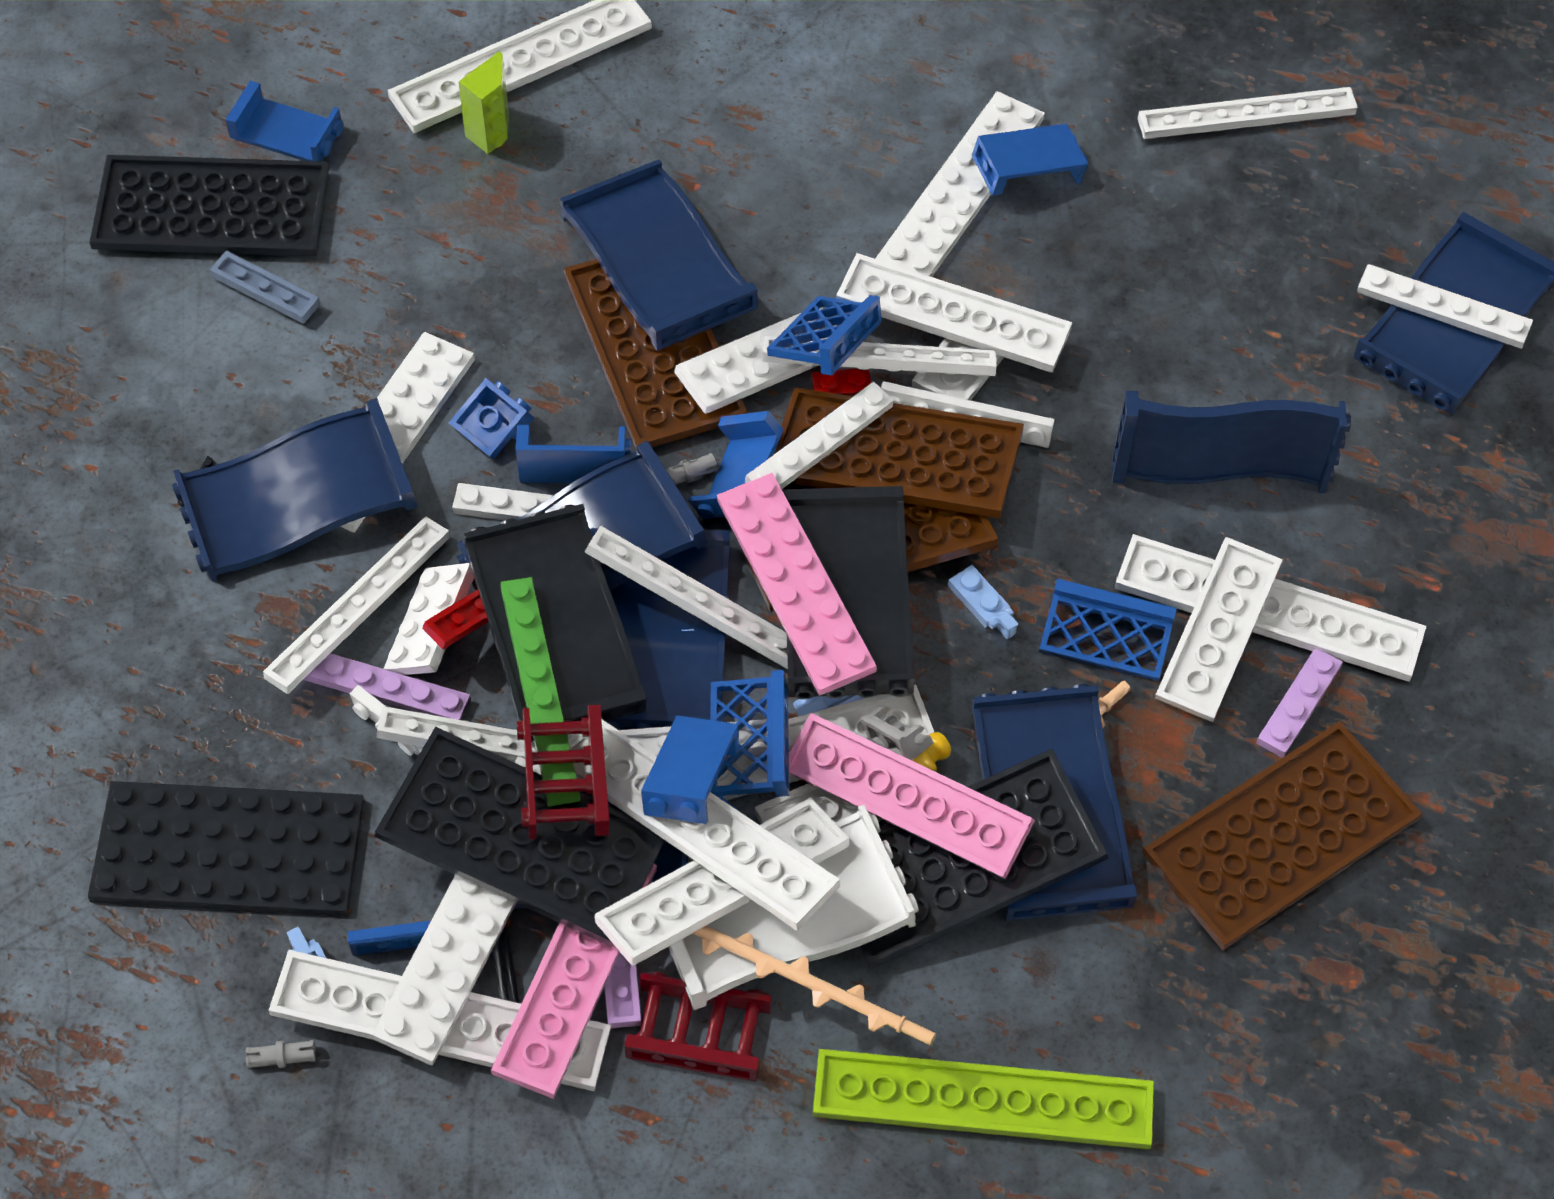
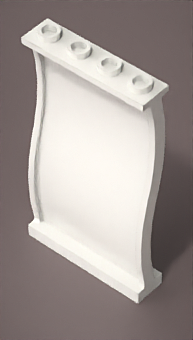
(861, 910)

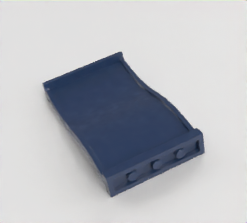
(658, 254)
(1437, 357)
(1229, 441)
(293, 490)
(633, 501)
(670, 662)
(1069, 722)

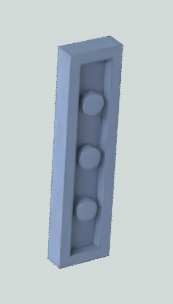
(264, 287)

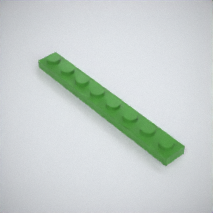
(537, 678)

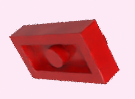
(842, 382)

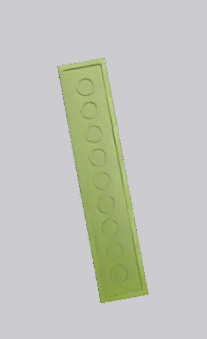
(984, 1099)

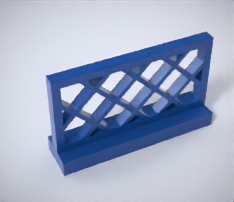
(842, 339)
(1112, 605)
(777, 734)

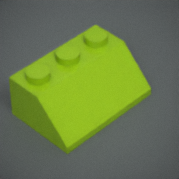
(485, 104)

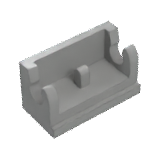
(894, 734)

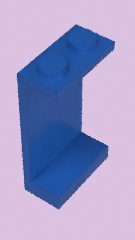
(282, 126)
(1028, 154)
(751, 443)
(563, 462)
(688, 768)

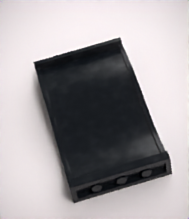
(864, 555)
(575, 609)

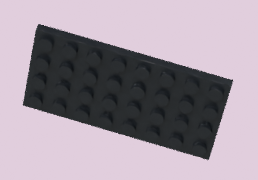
(210, 205)
(466, 817)
(227, 848)
(958, 892)

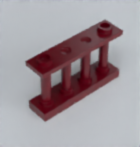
(593, 784)
(707, 1057)

